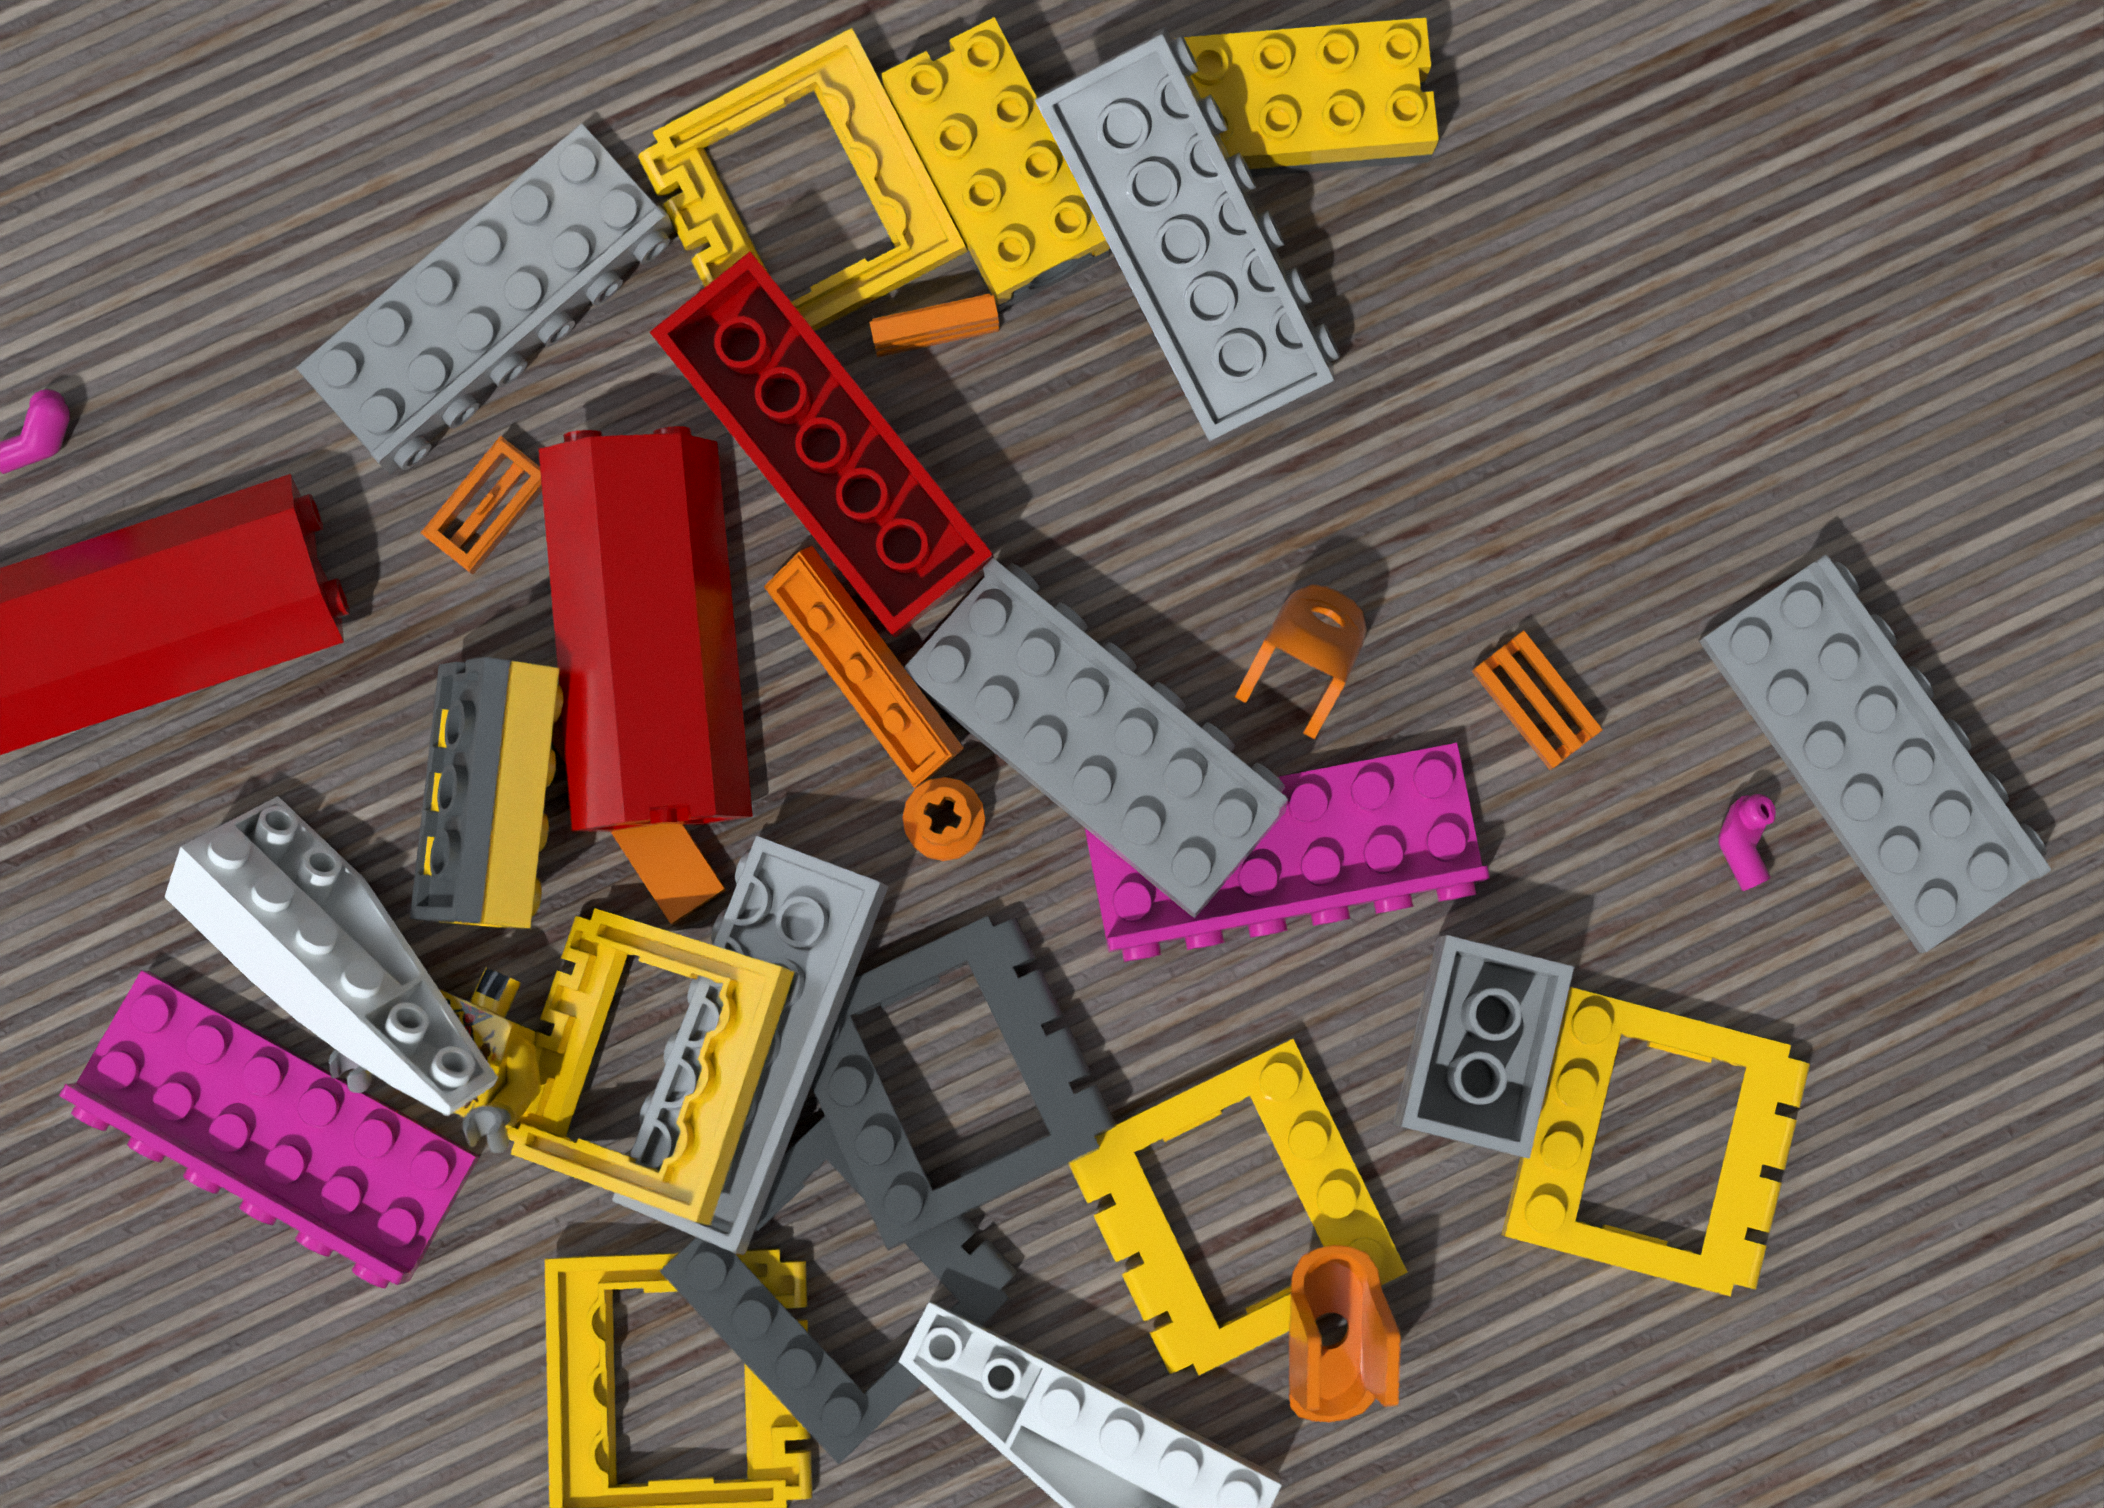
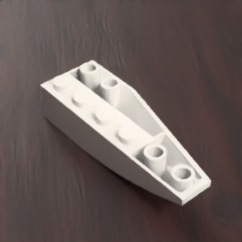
(326, 952)
(1072, 1432)

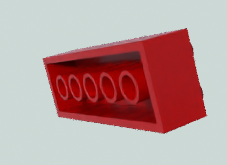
(822, 444)

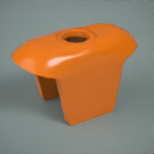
(1314, 643)
(1347, 1376)

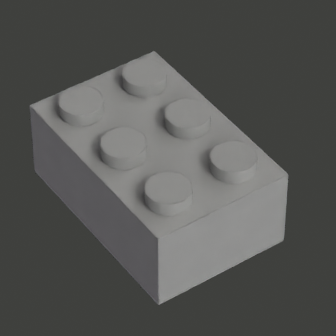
(1483, 1045)

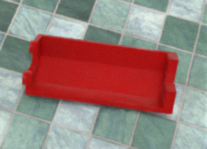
(162, 611)
(644, 630)

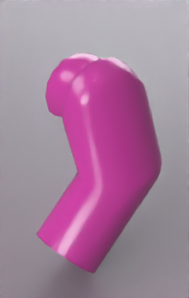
(41, 433)
(1741, 835)

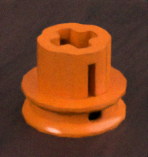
(953, 841)

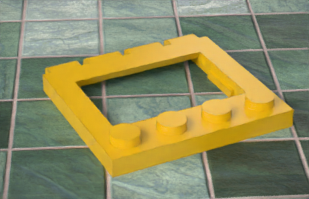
(874, 144)
(729, 1059)
(1314, 1161)
(1553, 1178)
(584, 1393)

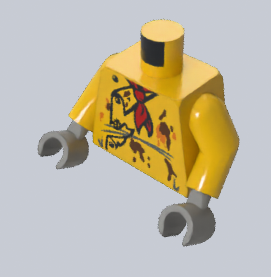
(504, 1045)

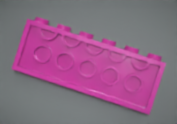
(1344, 842)
(271, 1131)

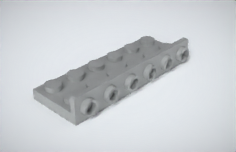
(1189, 233)
(487, 300)
(1098, 737)
(1876, 753)
(795, 917)

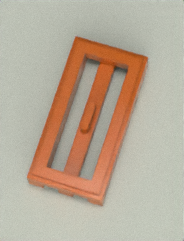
(934, 325)
(504, 521)
(1557, 686)

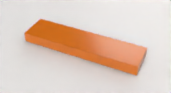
(863, 666)
(664, 860)

